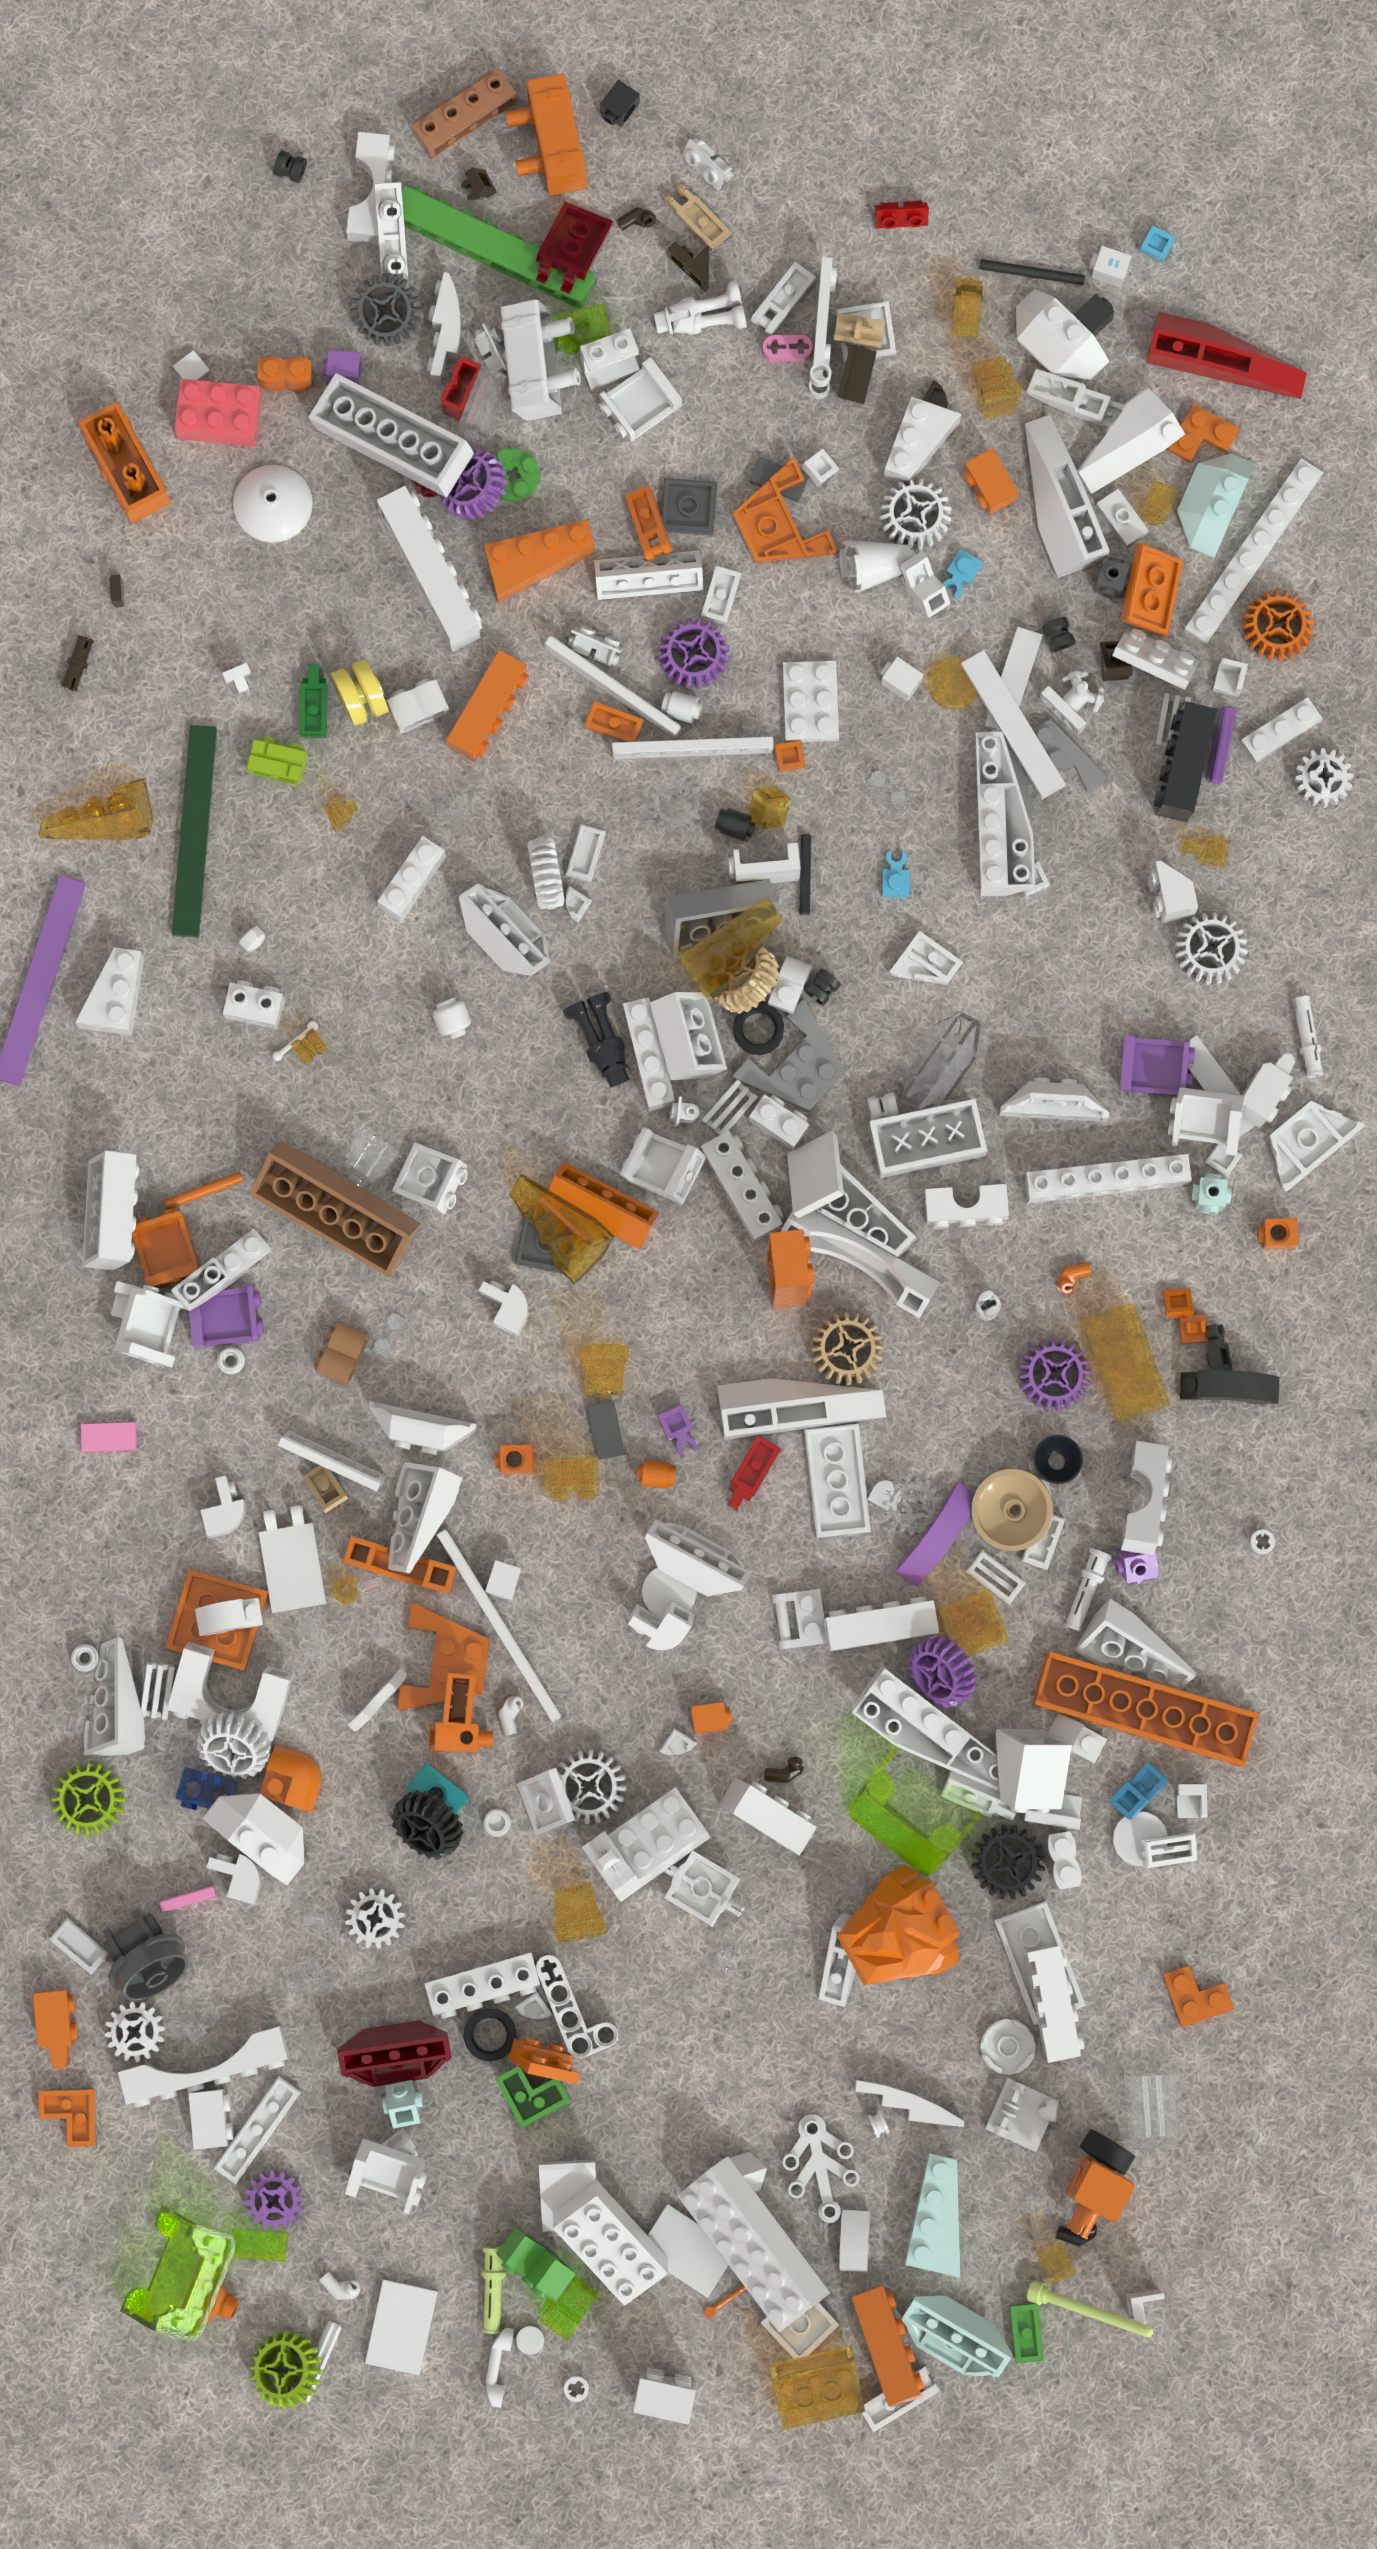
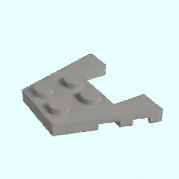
(1064, 755)
(805, 1073)

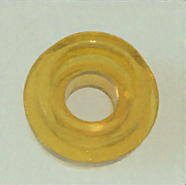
(336, 1590)

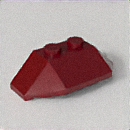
(394, 2053)

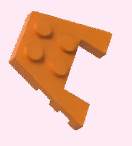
(769, 526)
(455, 1651)

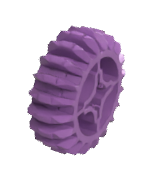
(473, 501)
(682, 646)
(1046, 1364)
(942, 1671)

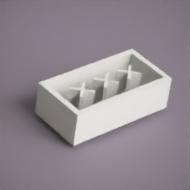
(927, 1138)
(110, 1210)
(610, 2243)

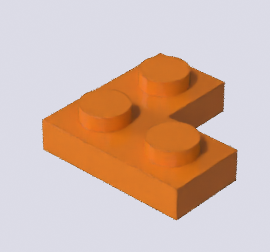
(1199, 427)
(1192, 2004)
(77, 2108)

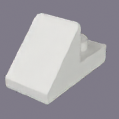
(1083, 1740)

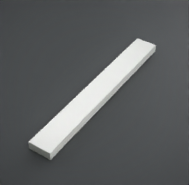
(499, 1626)

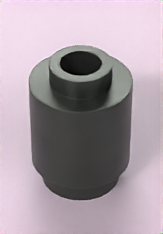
(735, 824)

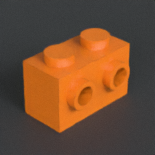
(990, 481)

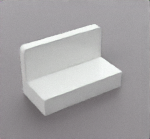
(1065, 1817)
(1136, 2300)

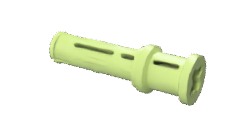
(493, 2275)

